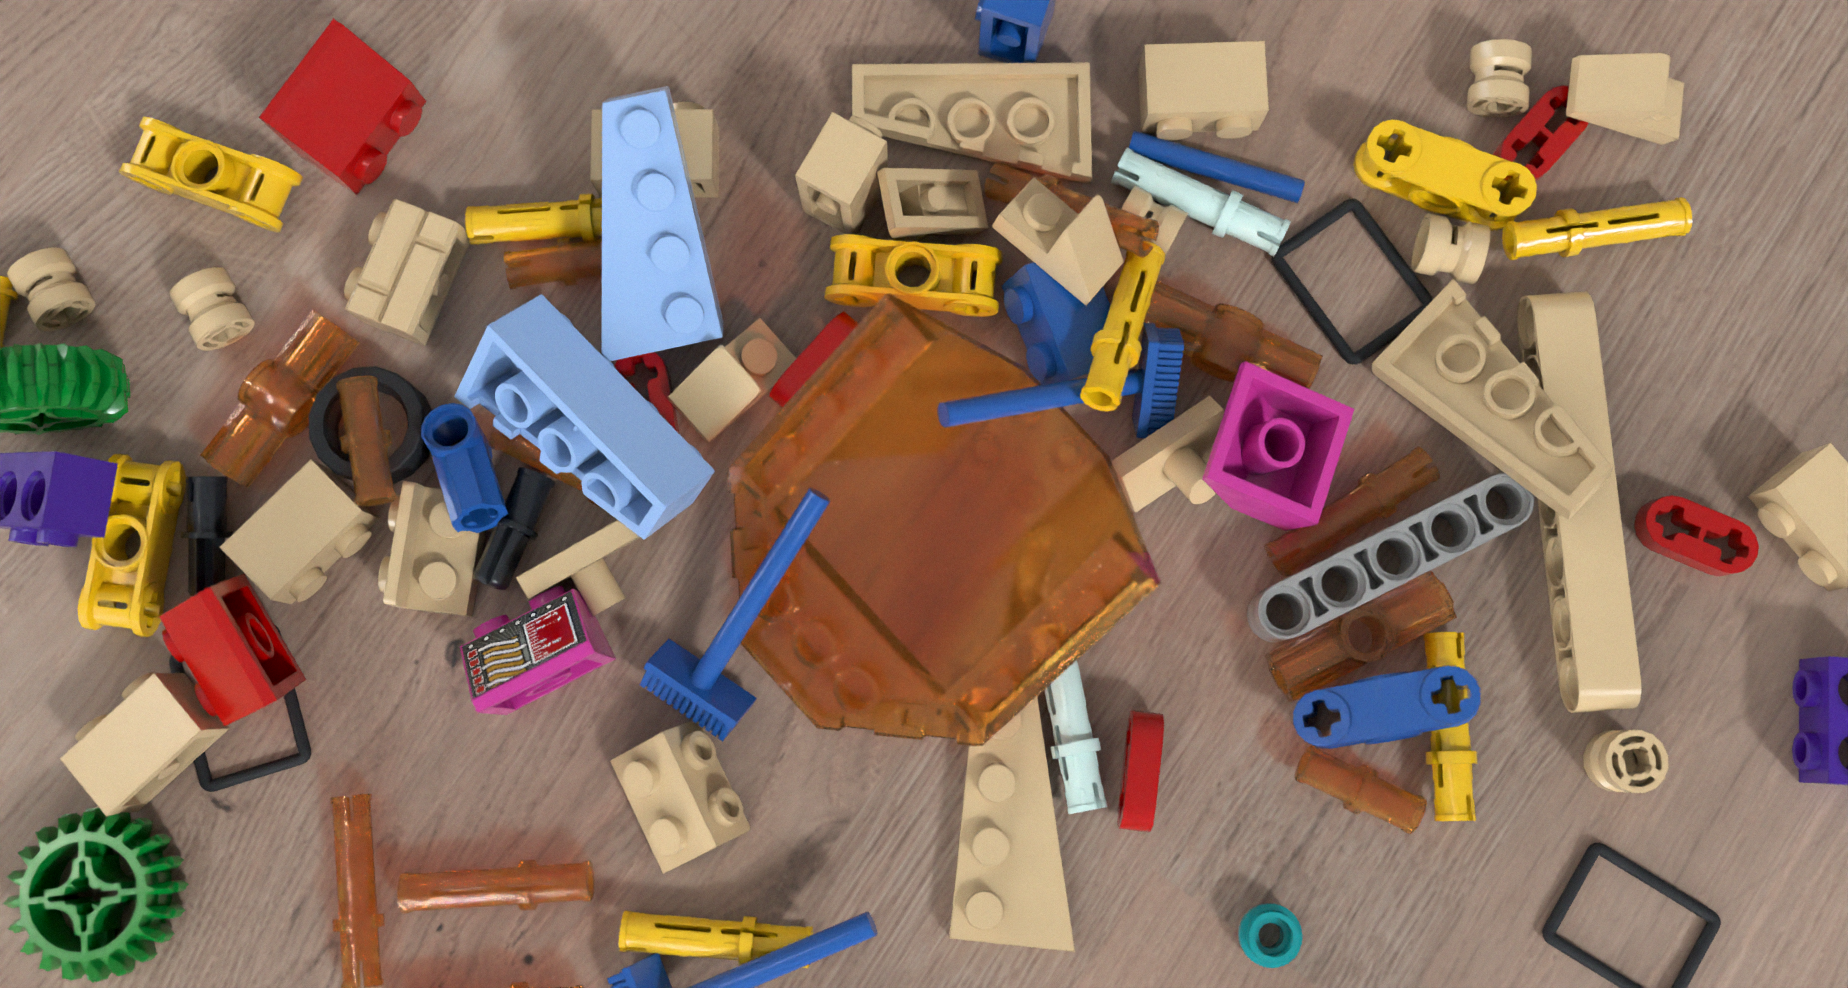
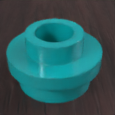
(1289, 938)

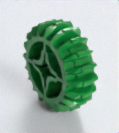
(60, 388)
(95, 920)

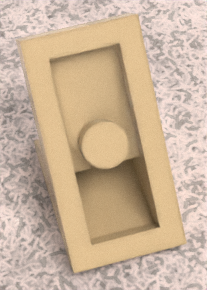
(1627, 94)
(931, 202)
(1067, 245)
(731, 380)

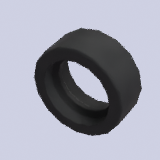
(327, 413)

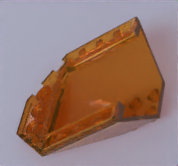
(949, 556)

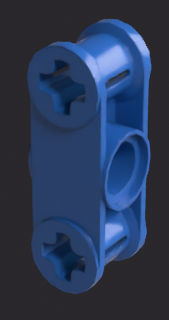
(1386, 707)

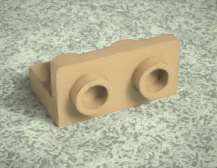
(429, 560)

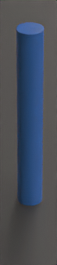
(1217, 167)

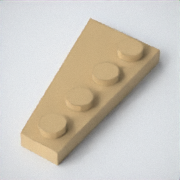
(987, 111)
(1476, 389)
(1008, 846)

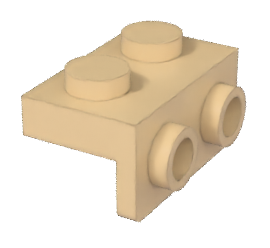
(680, 794)

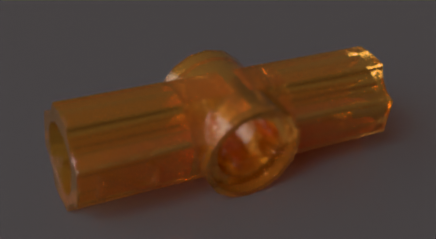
(1226, 336)
(278, 399)
(1393, 622)

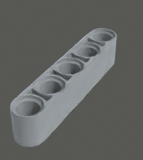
(1417, 550)

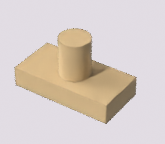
(1172, 457)
(585, 567)

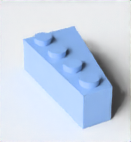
(653, 244)
(583, 417)

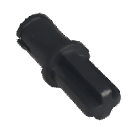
(513, 530)
(206, 531)

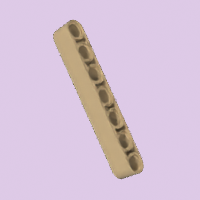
(1587, 553)

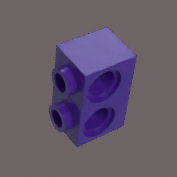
(54, 497)
(1821, 720)

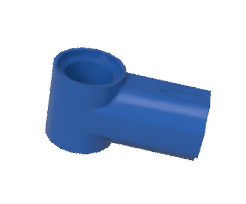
(464, 469)

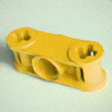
(1444, 175)
(243, 186)
(883, 260)
(142, 578)

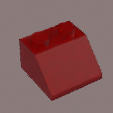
(344, 108)
(231, 650)

